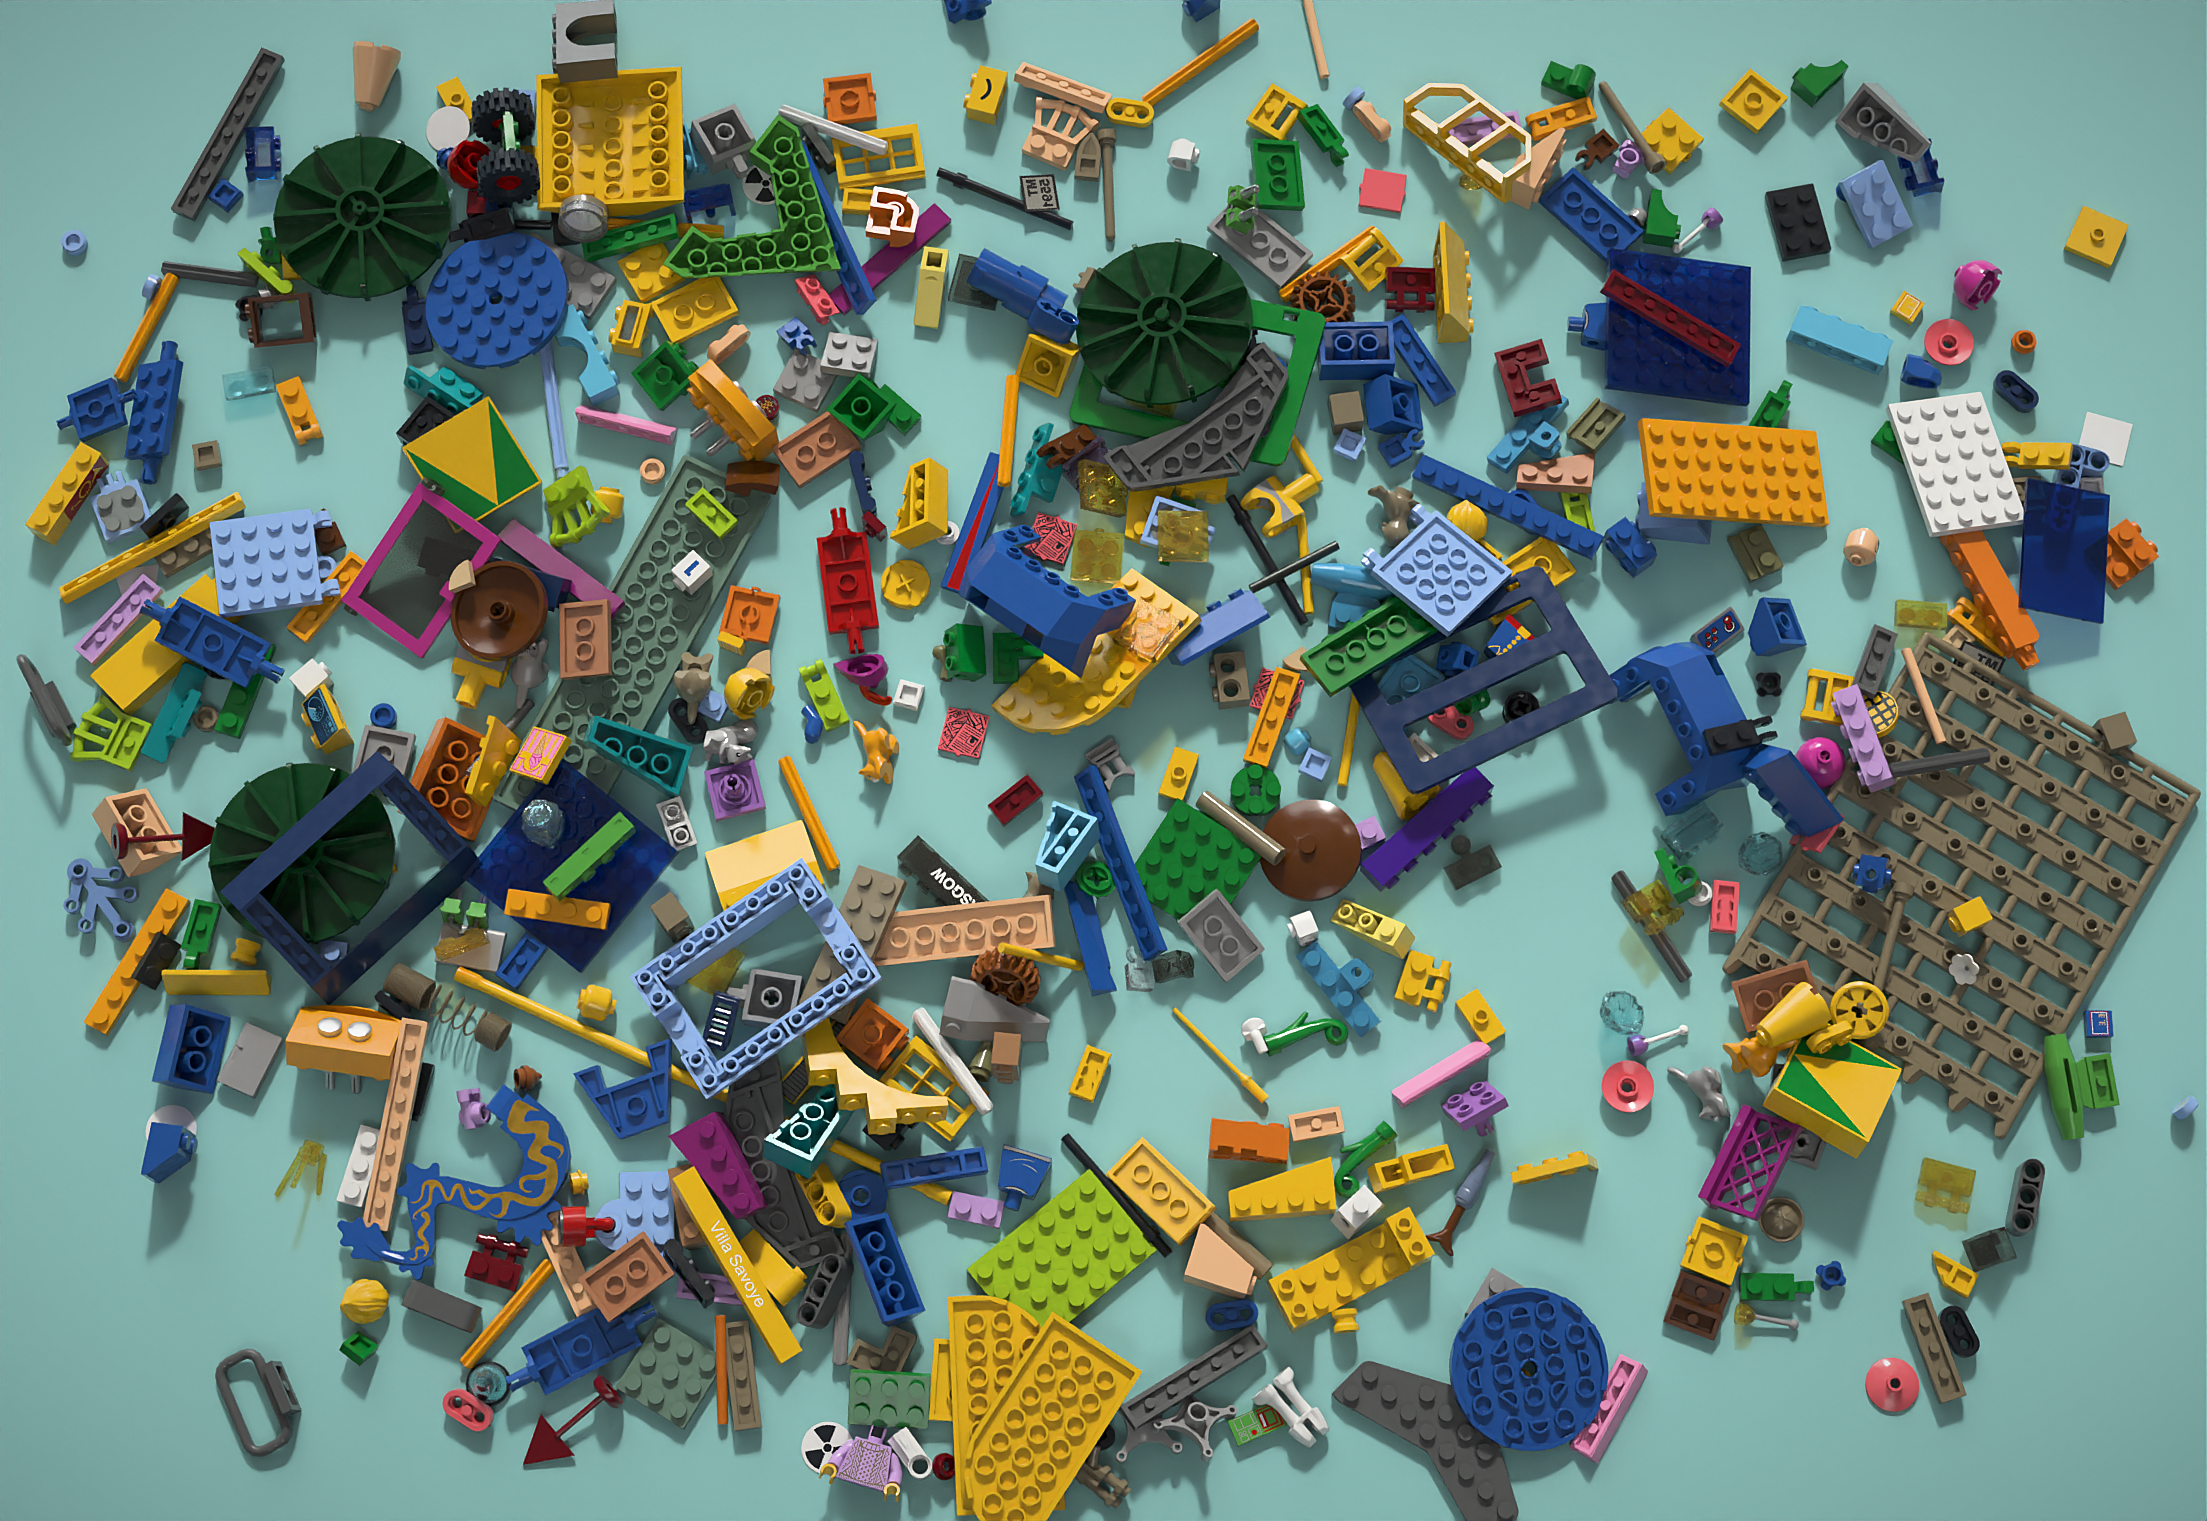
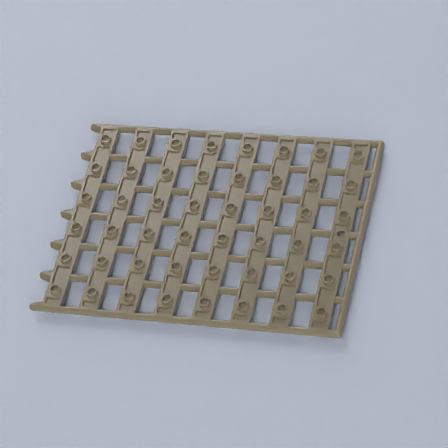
(2000, 818)

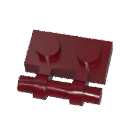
(1410, 281)
(493, 1270)

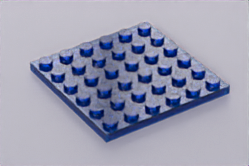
(1657, 363)
(522, 865)

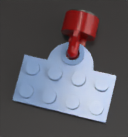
(642, 1206)

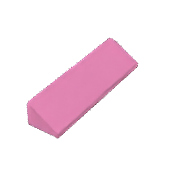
(626, 424)
(1441, 1073)
(1622, 1387)

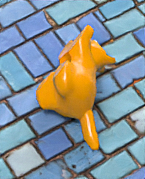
(879, 748)
(1754, 1056)

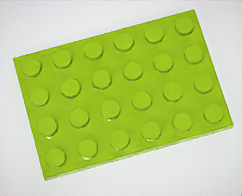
(1064, 1253)

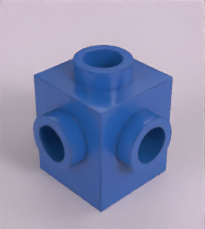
(1456, 659)
(1866, 865)

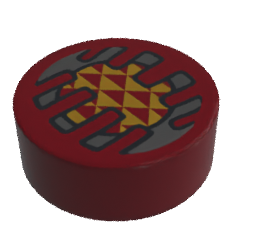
(769, 405)

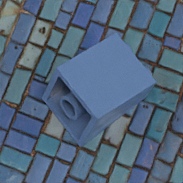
(1670, 528)

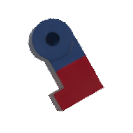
(478, 205)

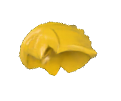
(1469, 519)
(365, 1301)

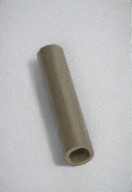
(1241, 828)
(1239, 1245)

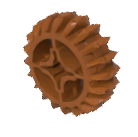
(1313, 298)
(1005, 976)

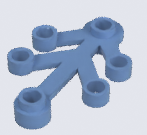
(98, 896)

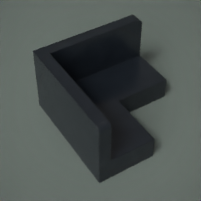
(422, 420)

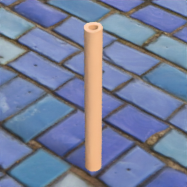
(1316, 39)
(1923, 696)

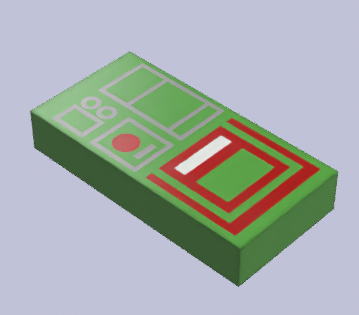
(1255, 1424)

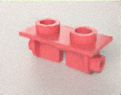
(817, 297)

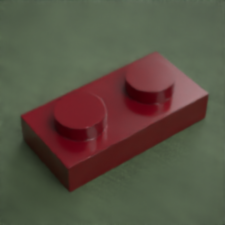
(1015, 800)

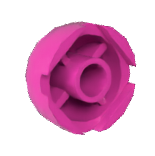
(1976, 282)
(1822, 760)

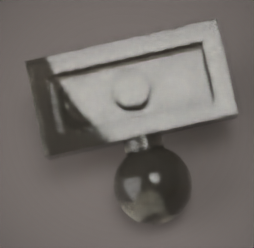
(1472, 865)

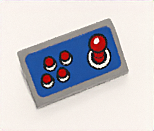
(1718, 631)

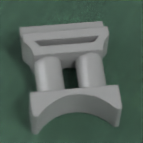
(1104, 754)

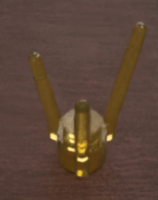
(308, 1155)

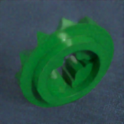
(1101, 873)

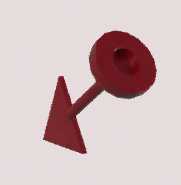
(194, 837)
(547, 1442)

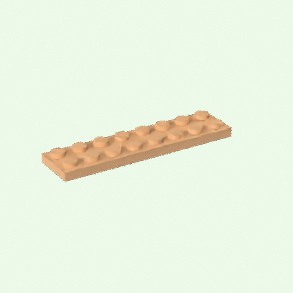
(967, 930)

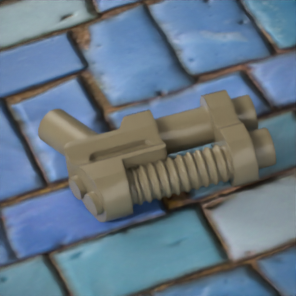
(1093, 1473)

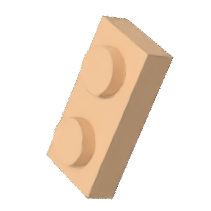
(1316, 1124)

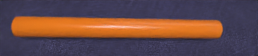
(721, 1369)

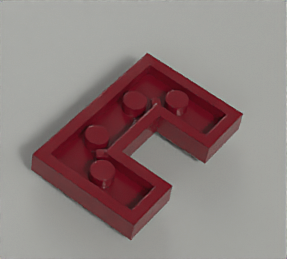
(1521, 394)

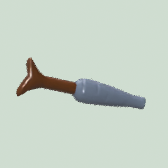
(1464, 1200)

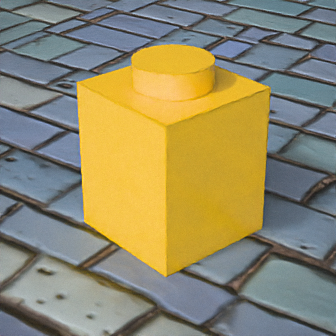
(1969, 917)

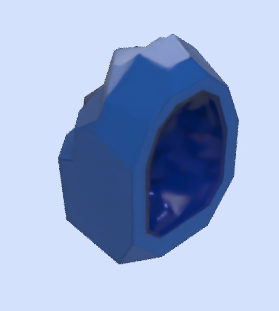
(1920, 373)

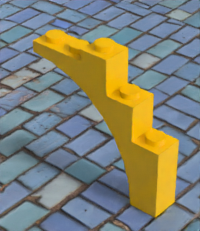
(857, 1090)

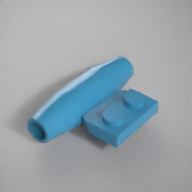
(1355, 591)

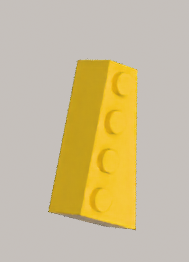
(1294, 1193)

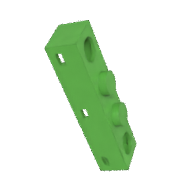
(588, 857)

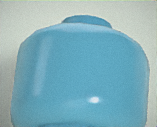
(1297, 741)

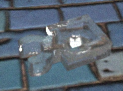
(1137, 973)

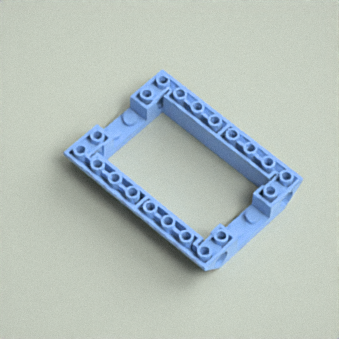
(729, 930)

